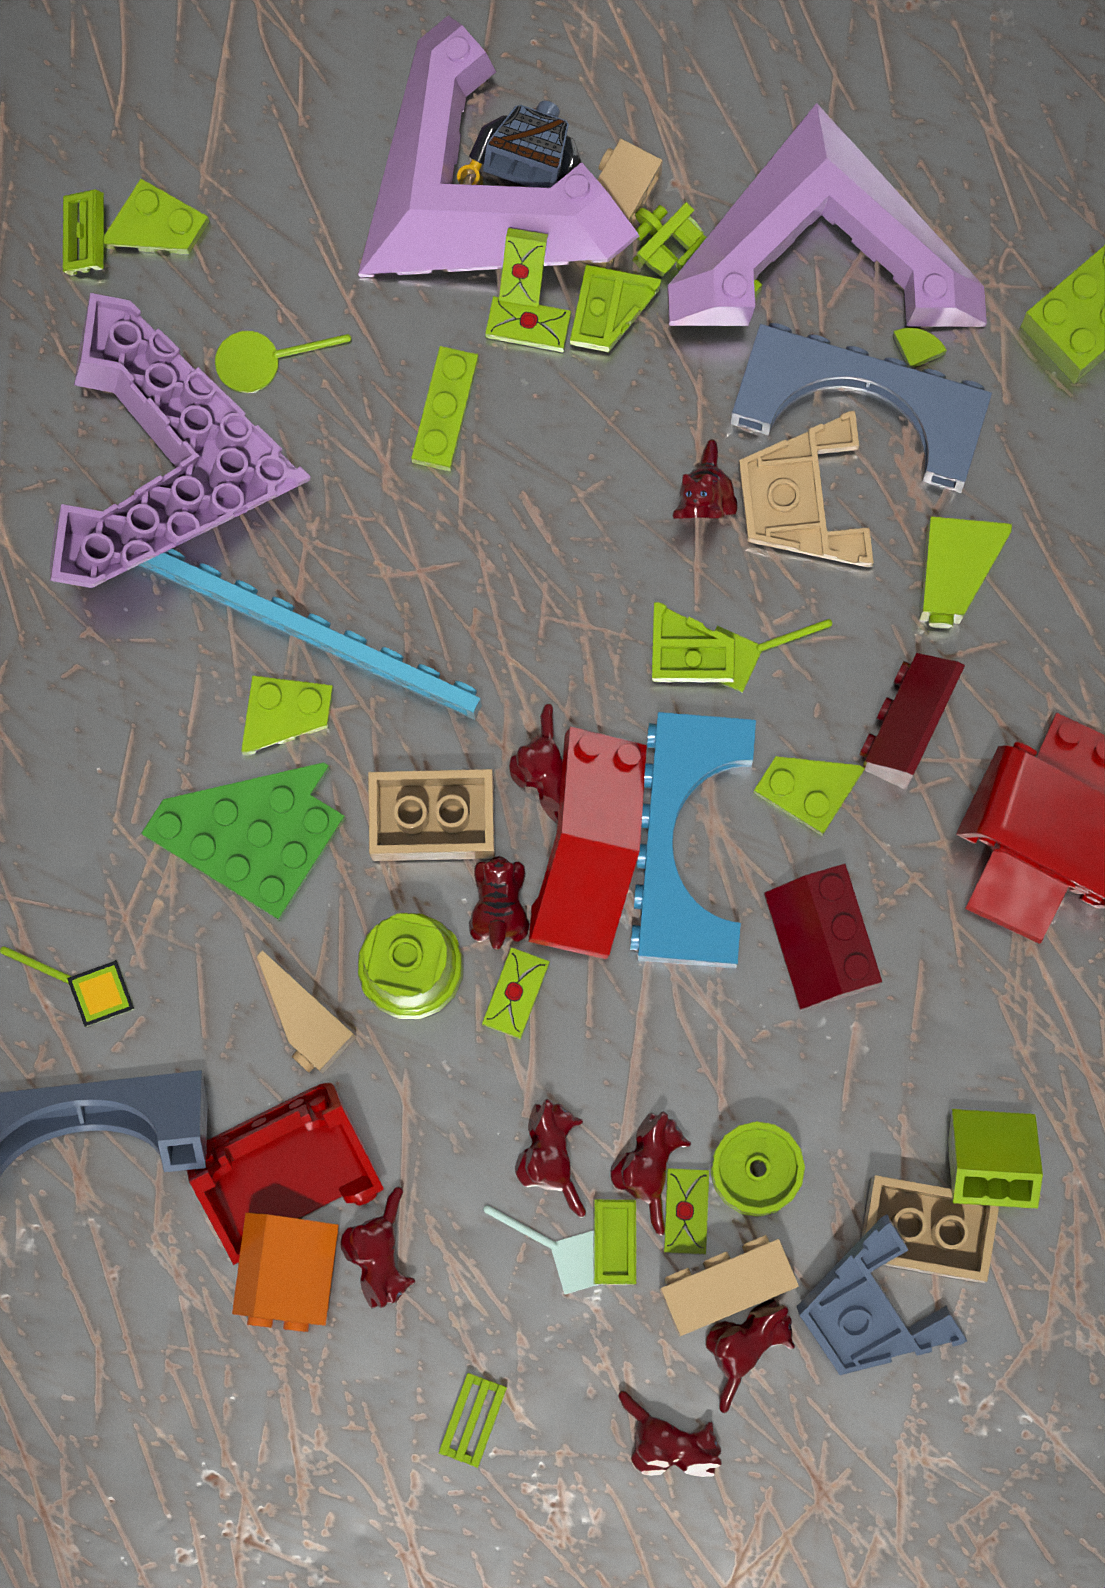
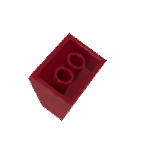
(910, 718)
(823, 937)

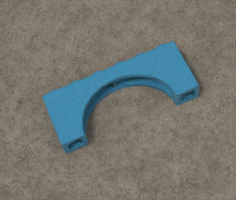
(672, 922)

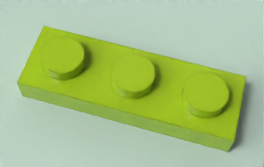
(445, 408)

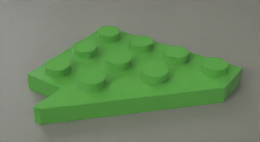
(252, 834)

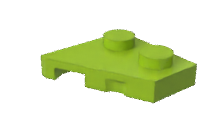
(155, 222)
(609, 306)
(689, 650)
(284, 710)
(808, 789)

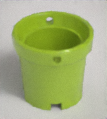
(410, 966)

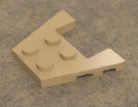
(786, 495)

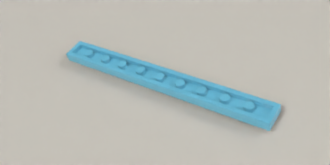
(316, 632)

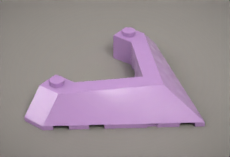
(827, 176)
(440, 225)
(217, 452)

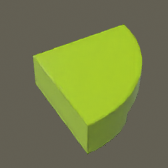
(918, 346)

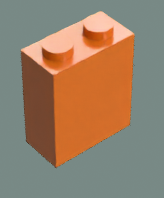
(285, 1271)

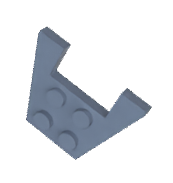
(856, 1317)

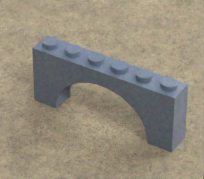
(941, 410)
(158, 1109)

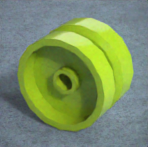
(754, 1194)

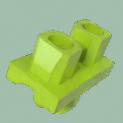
(679, 226)

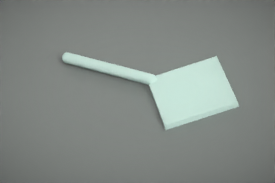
(571, 1255)

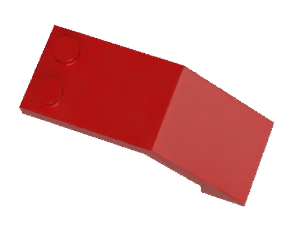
(593, 844)
(1013, 891)

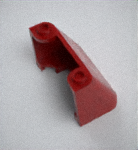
(1041, 820)
(284, 1165)

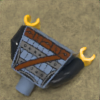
(524, 148)

